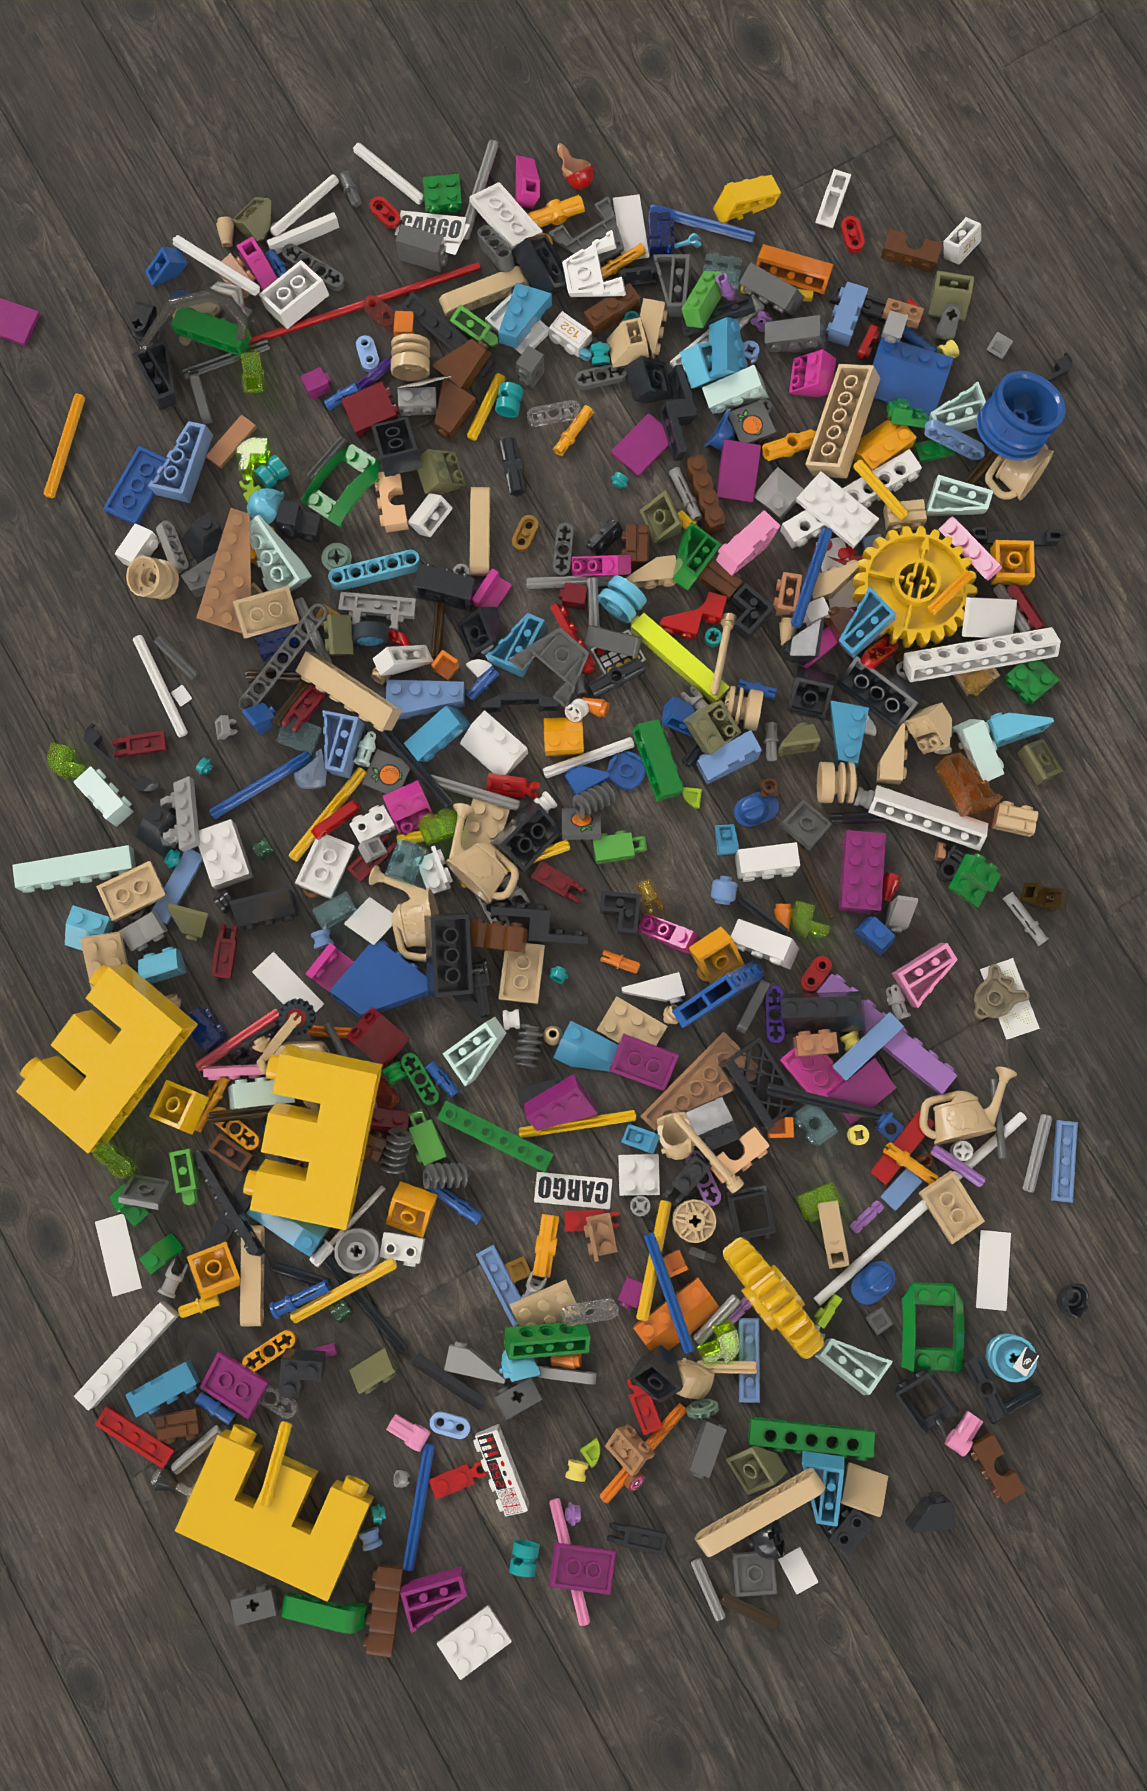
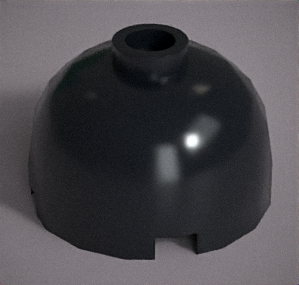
(768, 1541)

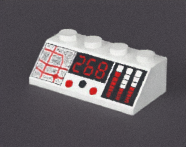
(502, 1471)

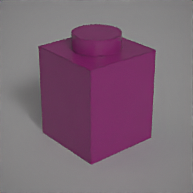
(316, 383)
(630, 1293)

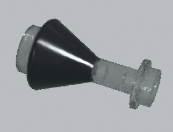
(165, 1480)

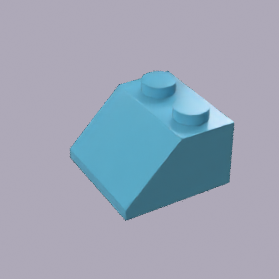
(697, 364)
(83, 924)
(162, 965)

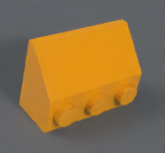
(884, 444)

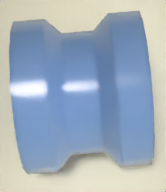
(753, 346)
(321, 939)
(370, 1538)

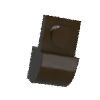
(1043, 897)

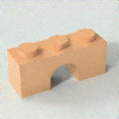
(394, 516)
(753, 1146)

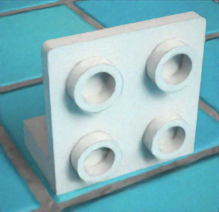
(434, 873)

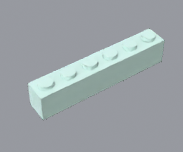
(73, 868)

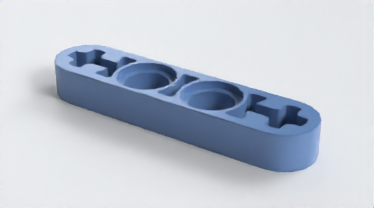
(971, 449)

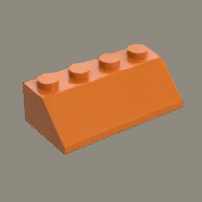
(696, 1306)

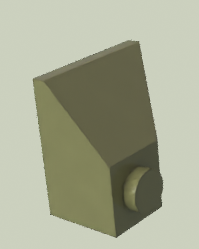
(254, 219)
(800, 740)
(188, 921)
(756, 1468)

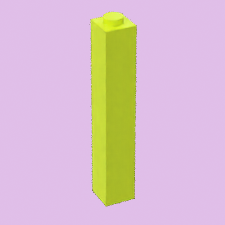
(677, 657)

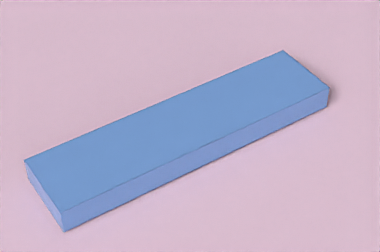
(178, 883)
(867, 1046)
(1064, 1161)
(499, 1279)
(749, 1351)

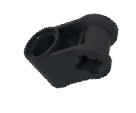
(142, 319)
(952, 862)

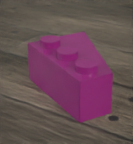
(560, 1105)
(431, 1595)

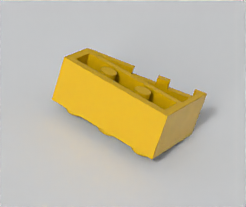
(746, 197)

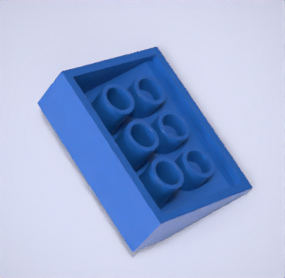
(910, 374)

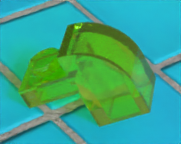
(253, 374)
(250, 453)
(60, 761)
(802, 923)
(725, 1346)

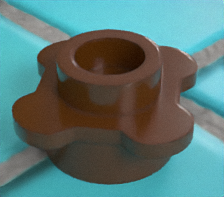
(772, 783)

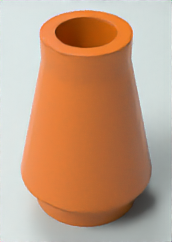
(597, 706)
(783, 914)
(569, 1361)

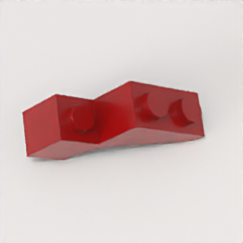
(688, 623)

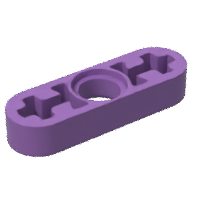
(714, 1189)

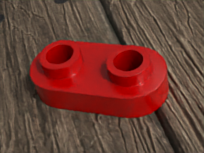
(386, 214)
(854, 235)
(865, 349)
(816, 974)

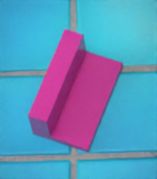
(491, 591)

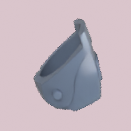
(313, 774)

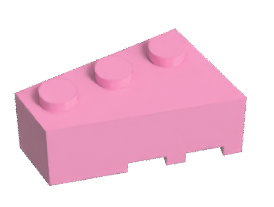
(748, 543)
(924, 972)

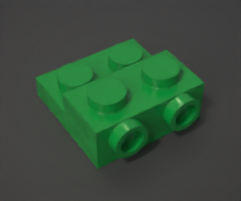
(442, 194)
(901, 413)
(1030, 680)
(974, 879)

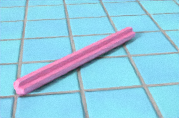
(563, 1537)

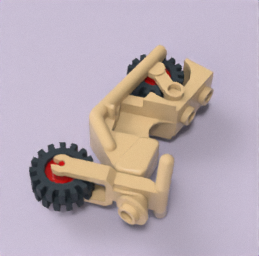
(296, 1019)

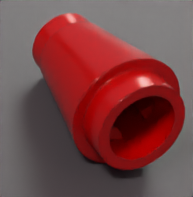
(890, 885)

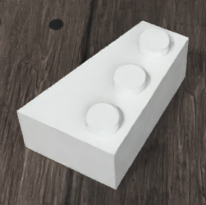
(764, 943)

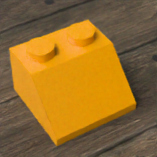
(563, 737)
(716, 955)
(411, 1209)
(214, 1271)

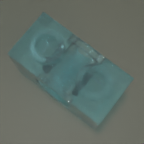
(406, 861)
(334, 910)
(825, 1129)

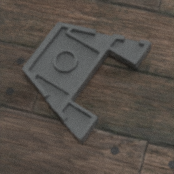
(584, 240)
(560, 655)

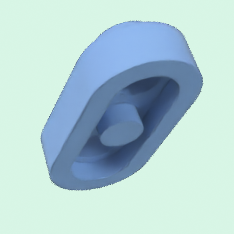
(367, 352)
(449, 1427)

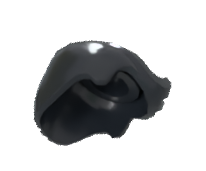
(1072, 1300)

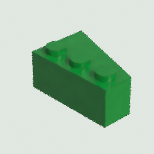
(693, 555)

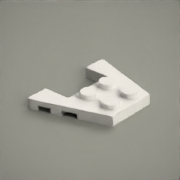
(584, 271)

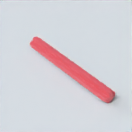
(223, 1050)

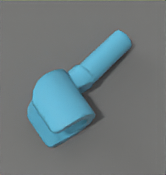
(692, 240)
(586, 354)

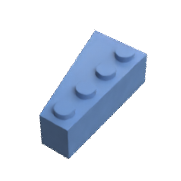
(183, 464)
(424, 697)

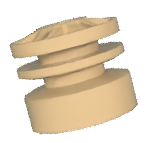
(410, 357)
(152, 577)
(745, 708)
(836, 782)
(685, 1212)

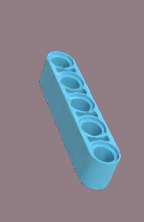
(365, 568)

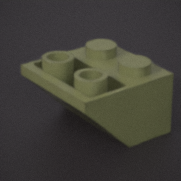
(950, 289)
(440, 472)
(340, 635)
(712, 727)
(373, 1370)

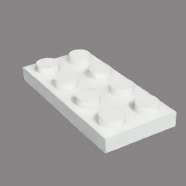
(504, 215)
(837, 509)

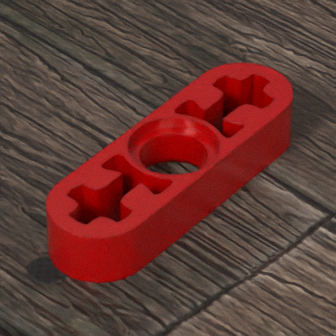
(878, 652)
(335, 820)

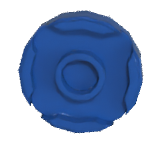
(626, 770)

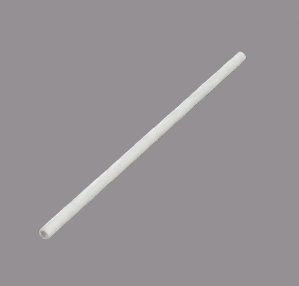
(909, 1218)

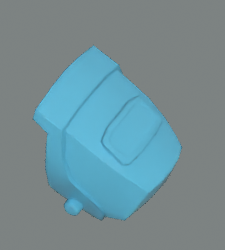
(265, 503)
(518, 1368)

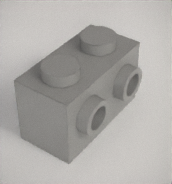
(417, 401)

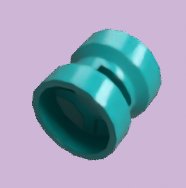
(600, 353)

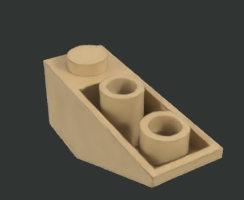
(652, 315)
(655, 573)
(834, 579)
(891, 765)
(833, 1234)

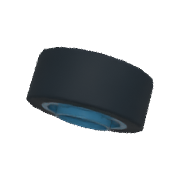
(370, 633)

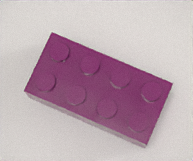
(862, 872)

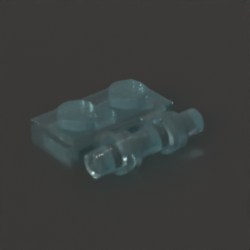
(733, 274)

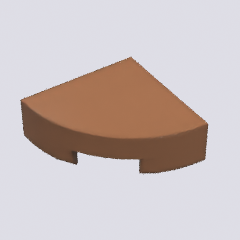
(940, 853)

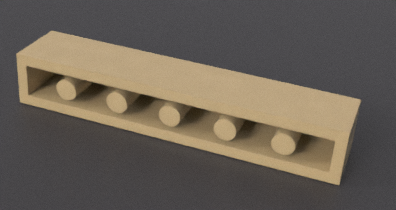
(348, 691)

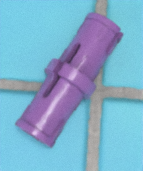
(726, 288)

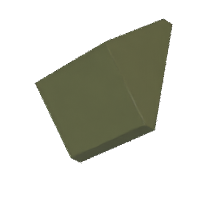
(661, 518)
(1039, 761)

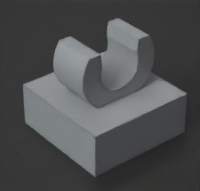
(999, 345)
(223, 728)

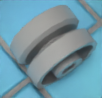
(346, 1250)

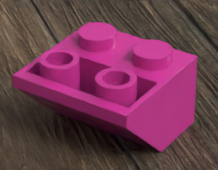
(812, 374)
(407, 807)

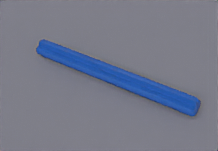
(706, 224)
(811, 578)
(260, 785)
(669, 1293)
(418, 1506)

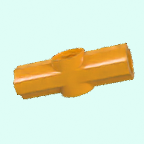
(557, 211)
(789, 445)
(546, 1245)

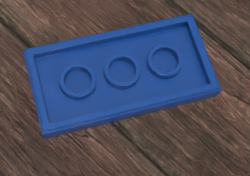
(131, 494)

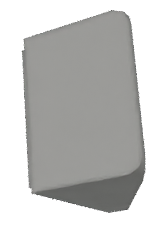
(372, 849)

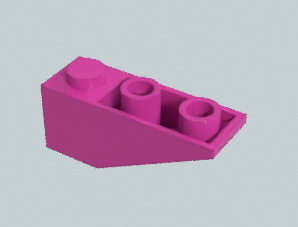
(527, 182)
(256, 263)
(601, 565)
(668, 933)

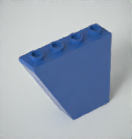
(379, 981)
(718, 993)

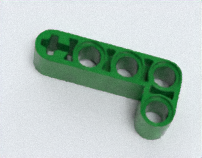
(324, 1614)

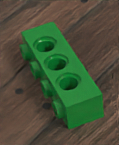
(546, 1340)

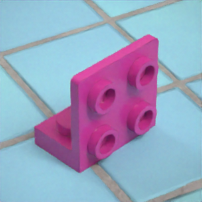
(329, 967)

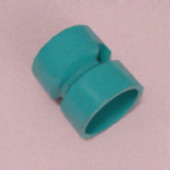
(509, 398)
(271, 472)
(524, 1561)

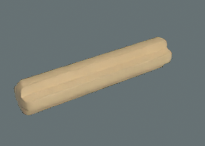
(732, 1367)

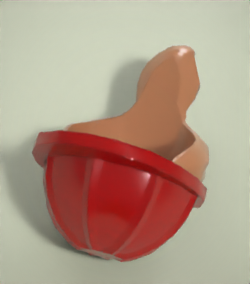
(577, 171)

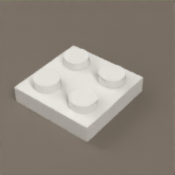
(639, 1174)

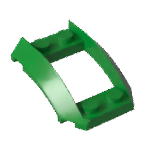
(328, 507)
(924, 1357)

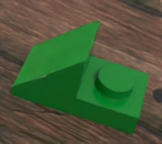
(931, 450)
(133, 1213)
(161, 1253)

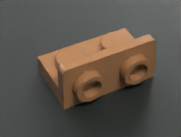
(913, 312)
(601, 1235)
(629, 1449)

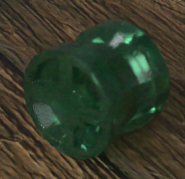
(263, 848)
(341, 1310)

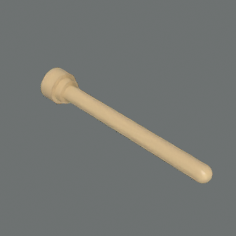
(727, 623)
(733, 1183)

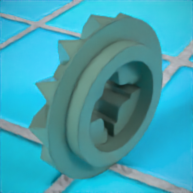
(330, 552)
(702, 1408)

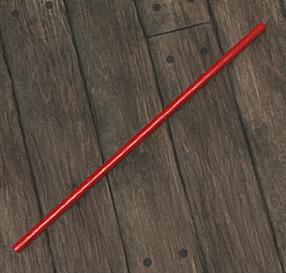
(359, 305)

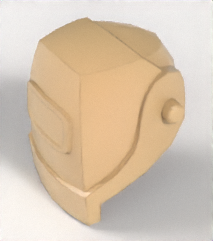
(673, 1139)
(695, 1379)

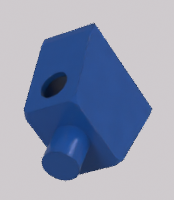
(875, 935)

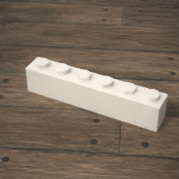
(928, 818)
(126, 1355)

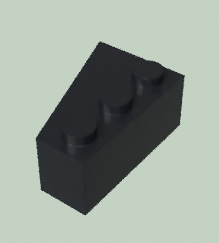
(157, 374)

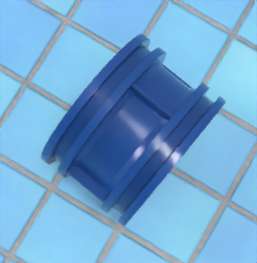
(1017, 403)

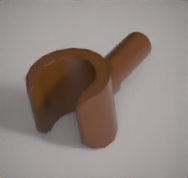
(928, 1159)

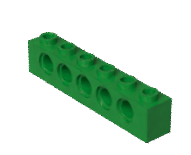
(495, 1136)
(864, 1437)

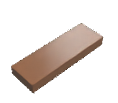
(227, 445)

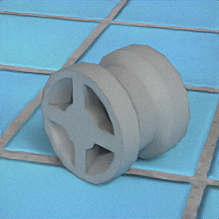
(863, 797)
(640, 1205)

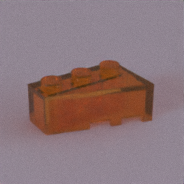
(964, 785)

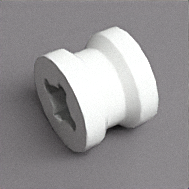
(576, 710)
(546, 801)
(511, 1019)
(965, 1150)

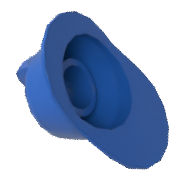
(723, 431)
(755, 809)
(873, 1282)

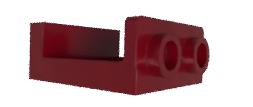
(370, 408)
(377, 1037)

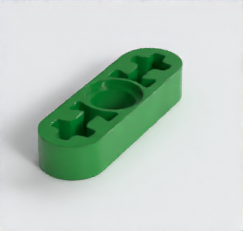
(408, 1069)

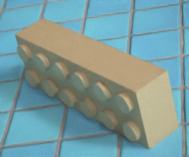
(843, 420)

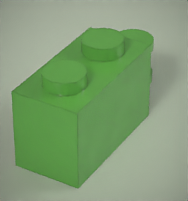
(473, 326)
(617, 847)
(426, 1139)
(185, 1175)

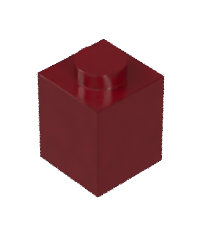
(573, 596)

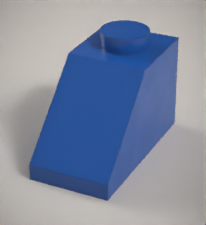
(166, 265)
(675, 712)
(260, 717)
(583, 778)

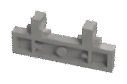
(391, 607)
(184, 801)

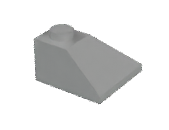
(778, 493)

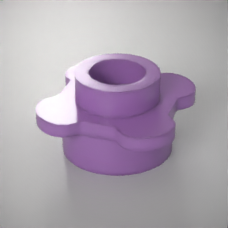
(761, 315)
(573, 1514)

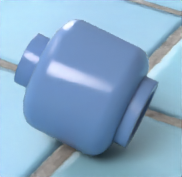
(724, 890)

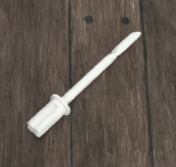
(328, 1246)

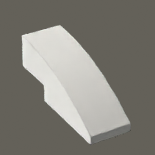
(833, 198)

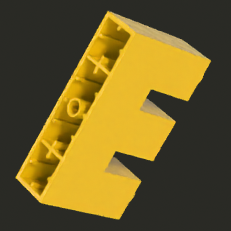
(115, 1063)
(327, 1138)
(274, 1536)

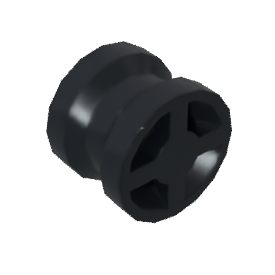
(223, 901)

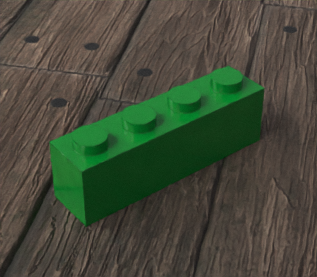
(209, 330)
(657, 760)

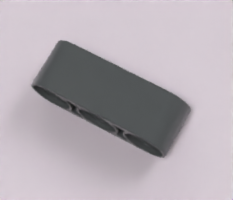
(496, 248)
(613, 641)

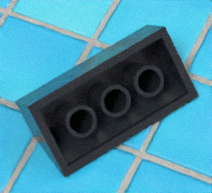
(881, 691)
(823, 1011)

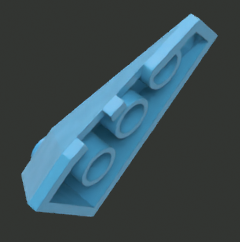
(585, 1049)
(300, 1234)

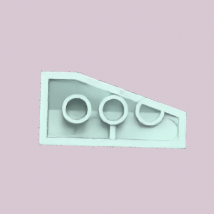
(277, 561)

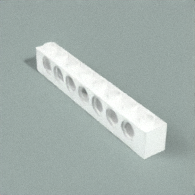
(904, 462)
(981, 654)

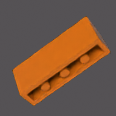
(795, 268)

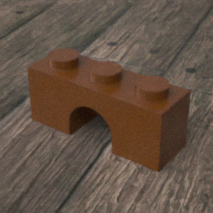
(897, 251)
(1004, 1485)

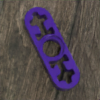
(780, 1029)

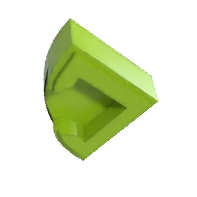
(692, 796)
(591, 1452)

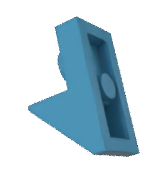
(726, 839)
(640, 1138)

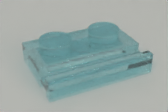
(303, 740)

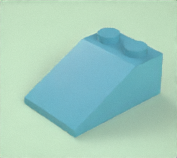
(1014, 727)

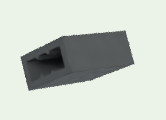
(421, 248)
(706, 1447)

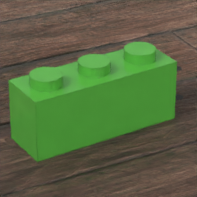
(702, 300)

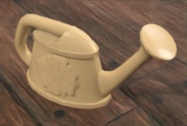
(1018, 475)
(479, 865)
(409, 916)
(964, 1115)

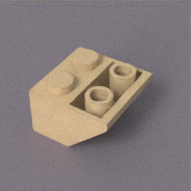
(627, 343)
(930, 728)

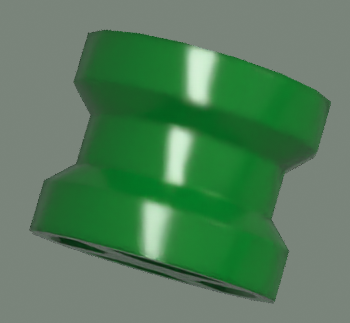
(394, 1073)

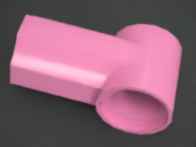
(412, 1434)
(961, 1438)

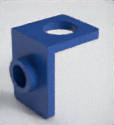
(885, 1119)

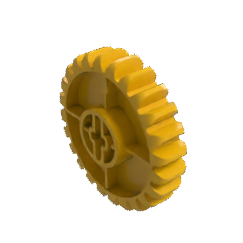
(935, 566)
(773, 1297)

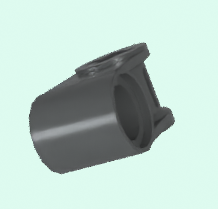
(948, 325)

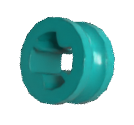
(715, 631)

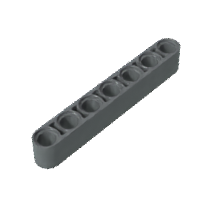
(289, 650)

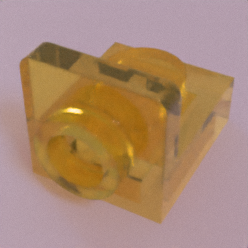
(978, 682)

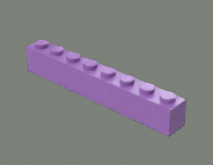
(901, 1047)

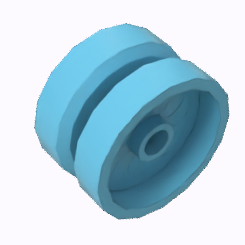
(622, 599)
(999, 1353)

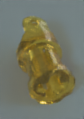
(649, 895)

